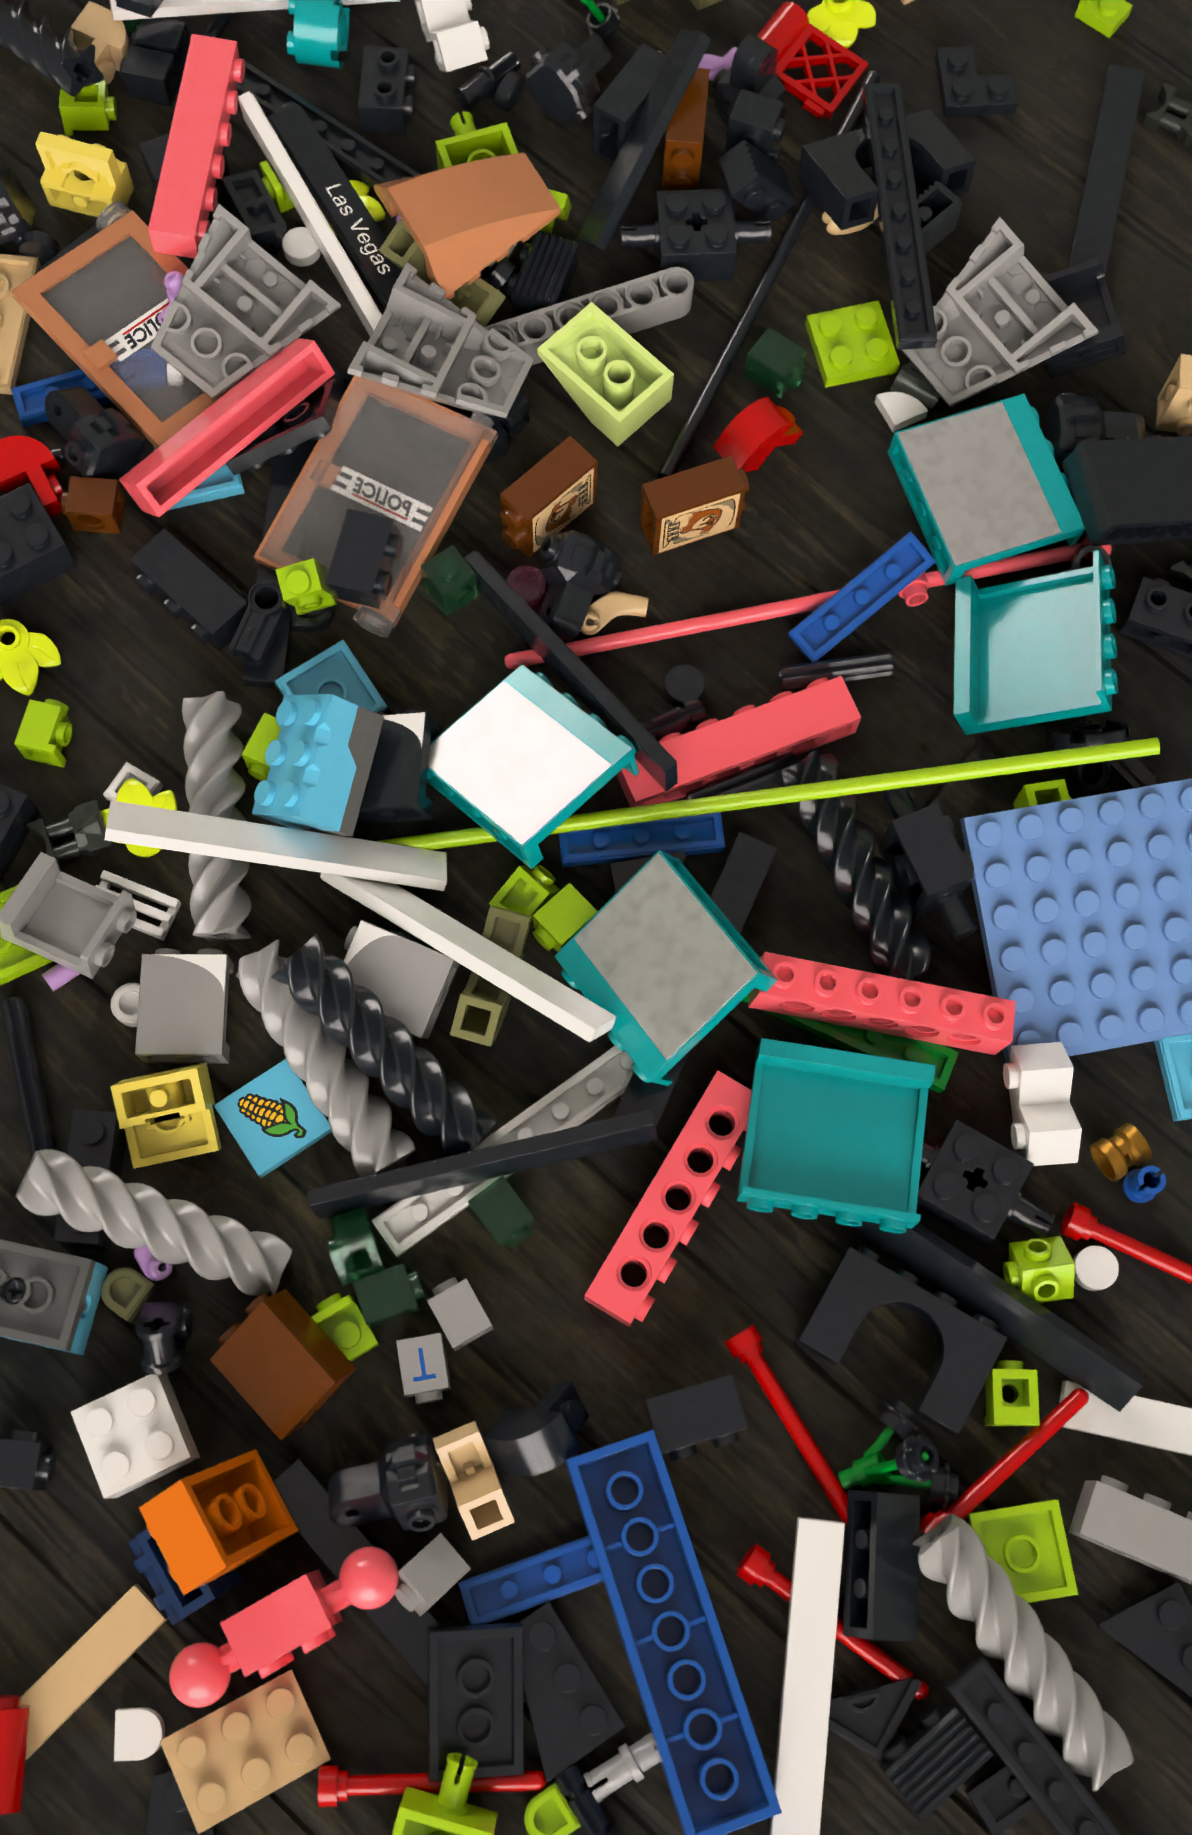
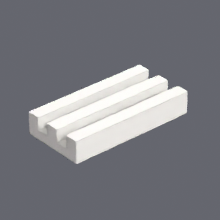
(166, 917)

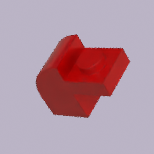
(756, 433)
(30, 461)

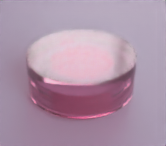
(528, 583)

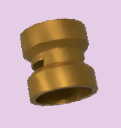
(1120, 1152)

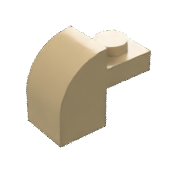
(110, 38)
(473, 1480)

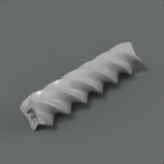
(213, 790)
(332, 1081)
(141, 1217)
(1033, 1660)

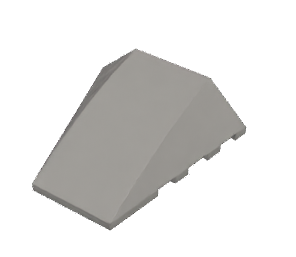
(235, 309)
(996, 321)
(441, 351)

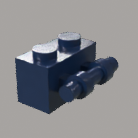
(169, 1596)

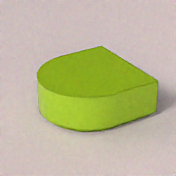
(550, 1813)

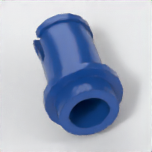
(1138, 1177)

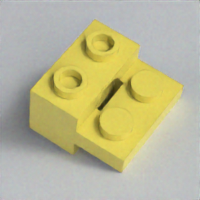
(82, 175)
(160, 1094)

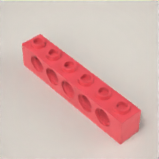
(886, 1005)
(608, 1291)

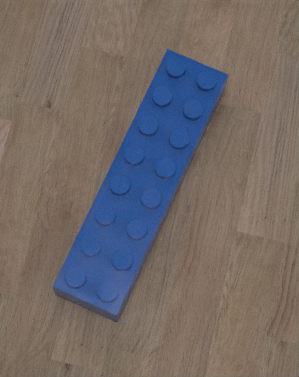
(672, 1638)

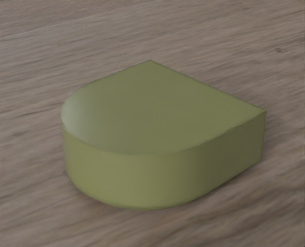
(126, 1291)

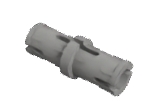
(623, 1767)

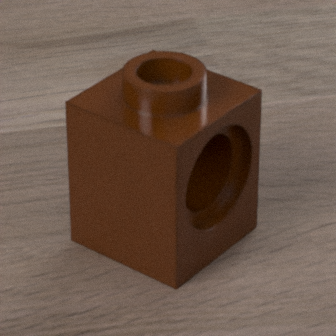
(94, 504)

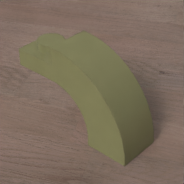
(477, 297)
(482, 1003)

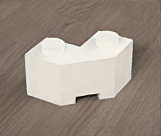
(454, 36)
(1040, 1103)

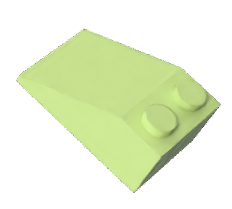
(607, 373)

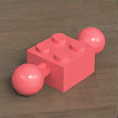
(280, 1622)

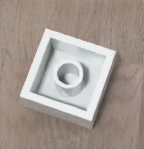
(135, 1435)

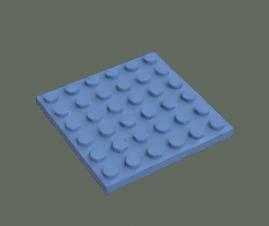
(1089, 915)

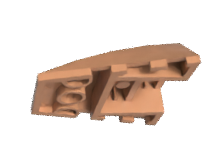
(470, 214)

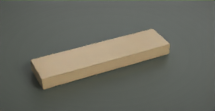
(89, 1664)

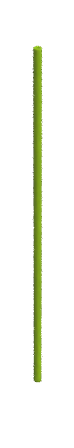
(809, 791)

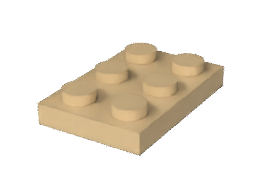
(244, 1751)

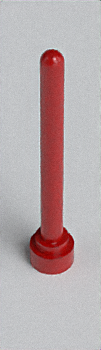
(1080, 1223)
(748, 1349)
(1010, 1461)
(759, 1569)
(337, 1784)

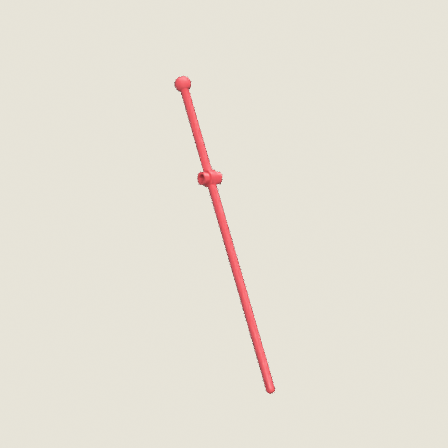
(913, 594)

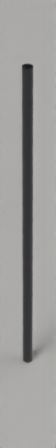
(754, 304)

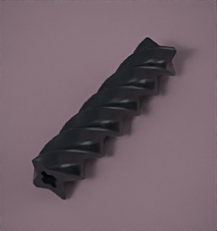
(48, 52)
(859, 876)
(384, 1048)

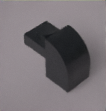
(539, 1438)

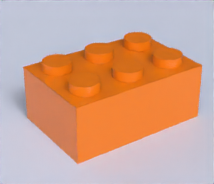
(218, 1520)

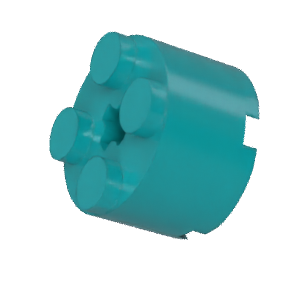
(318, 32)

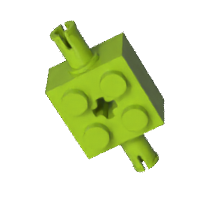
(473, 144)
(447, 1812)

